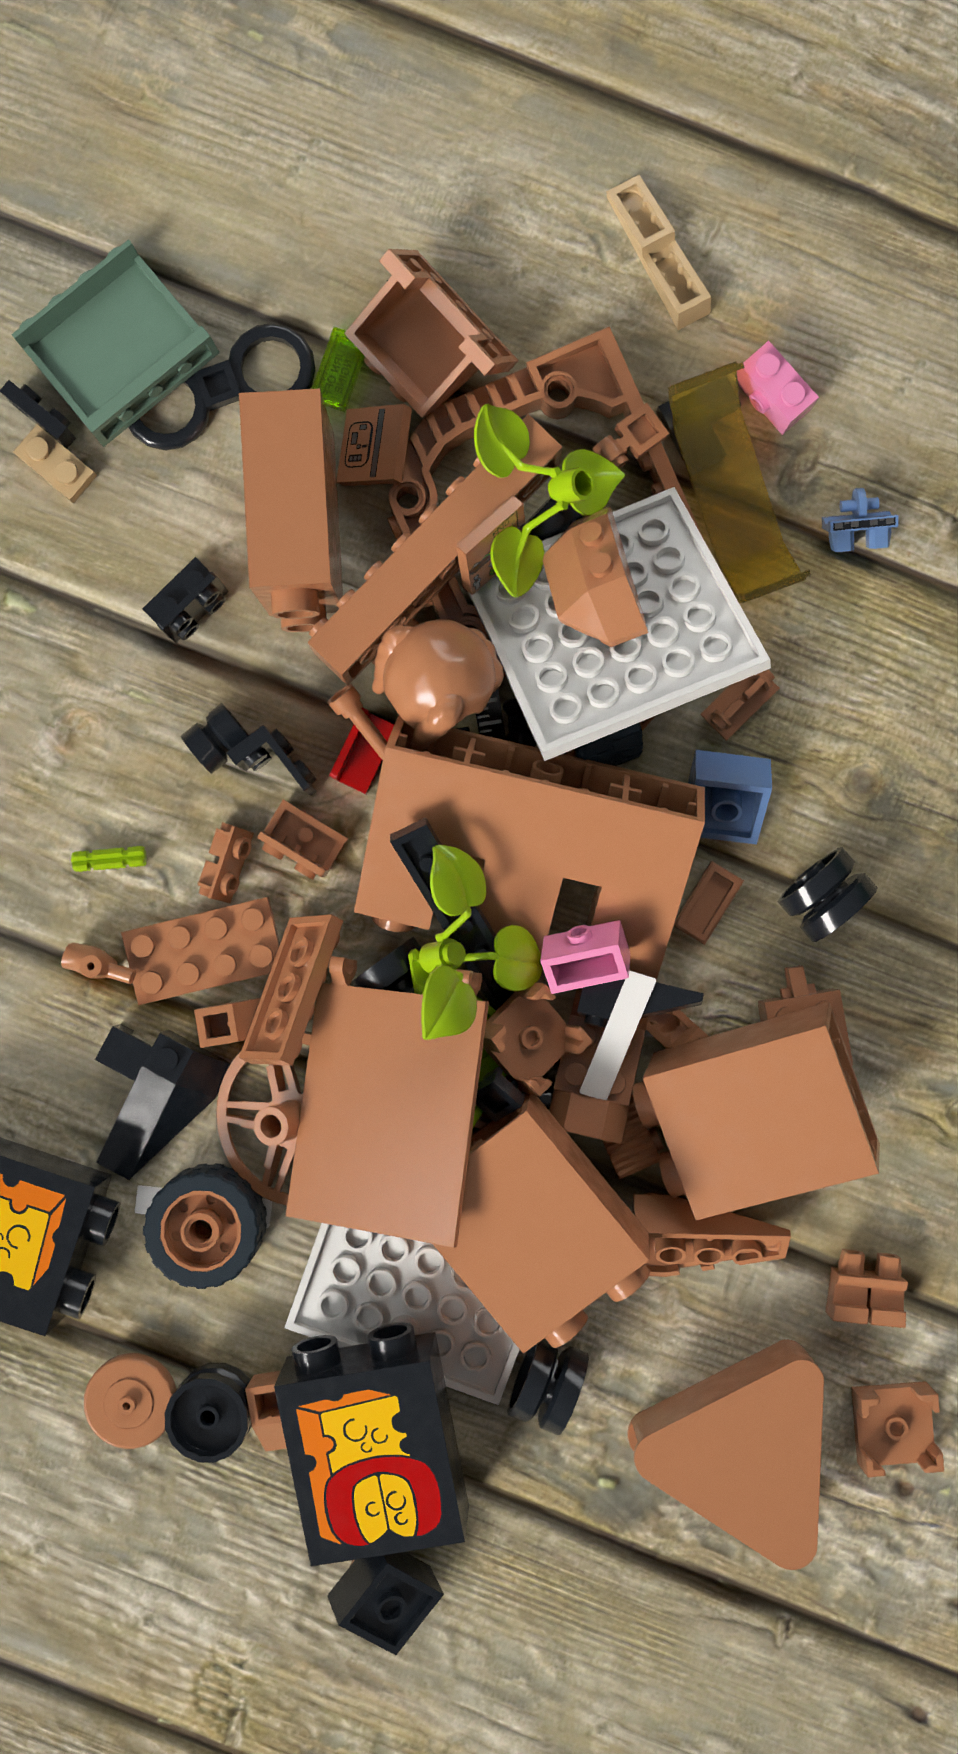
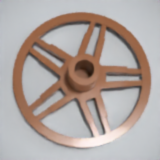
(274, 1125)

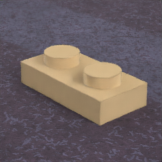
(55, 463)

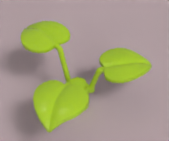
(584, 482)
(448, 1002)

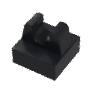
(497, 1095)

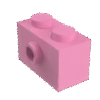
(775, 388)
(585, 956)

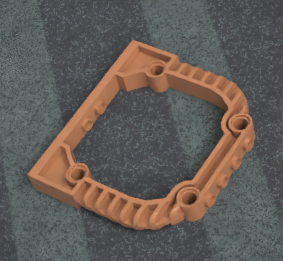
(594, 380)

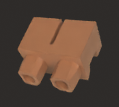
(867, 1295)

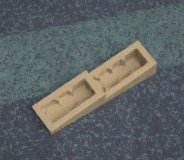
(659, 252)

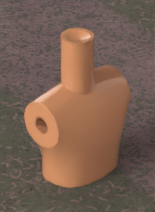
(95, 963)

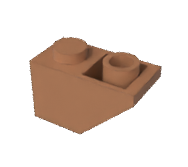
(225, 1022)
(265, 1411)

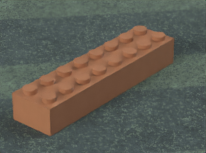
(423, 560)

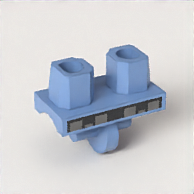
(876, 524)

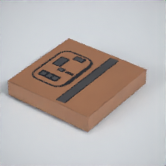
(374, 445)

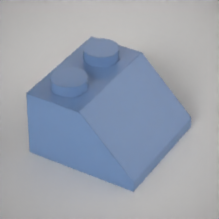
(734, 794)

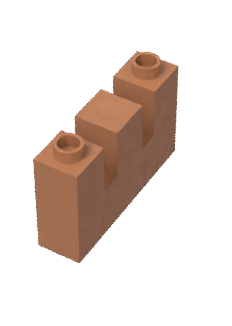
(533, 829)

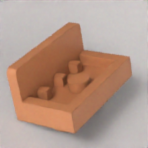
(302, 840)

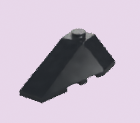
(166, 1096)

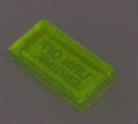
(338, 370)

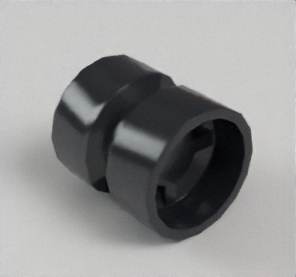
(215, 739)

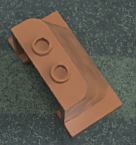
(424, 335)

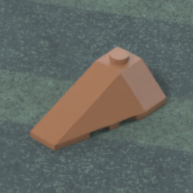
(682, 1241)

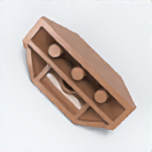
(594, 581)

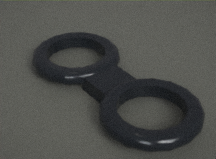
(224, 381)

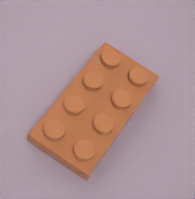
(202, 950)
(291, 990)

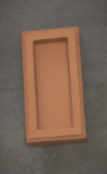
(707, 902)

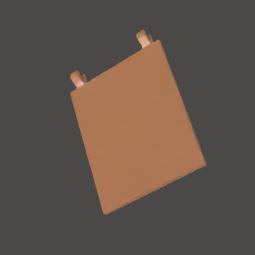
(385, 1114)

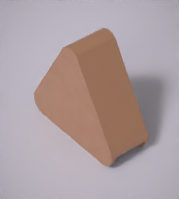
(744, 1451)

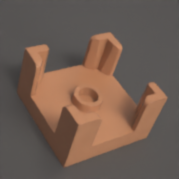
(530, 1037)
(895, 1427)

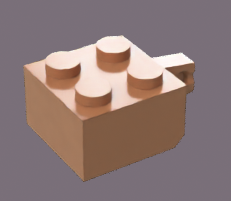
(802, 995)

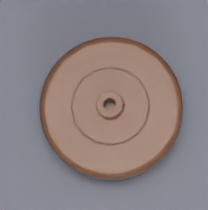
(128, 1400)

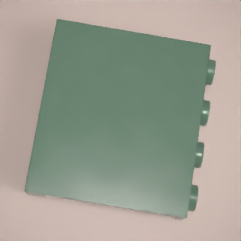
(115, 343)

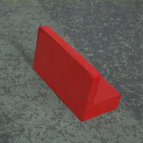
(357, 759)

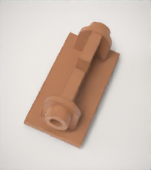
(739, 703)
(222, 879)

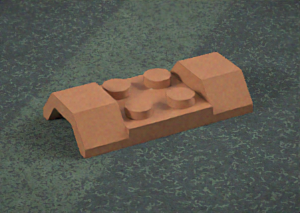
(584, 1113)

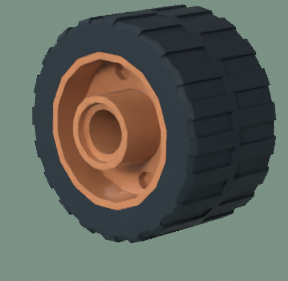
(182, 1244)

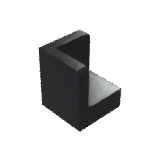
(123, 1051)

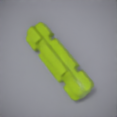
(109, 858)

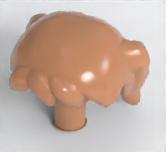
(436, 675)

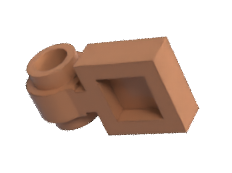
(637, 433)

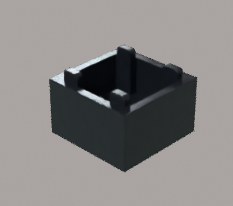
(385, 1598)

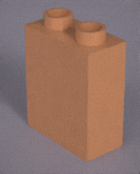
(291, 505)
(758, 1113)
(542, 1230)

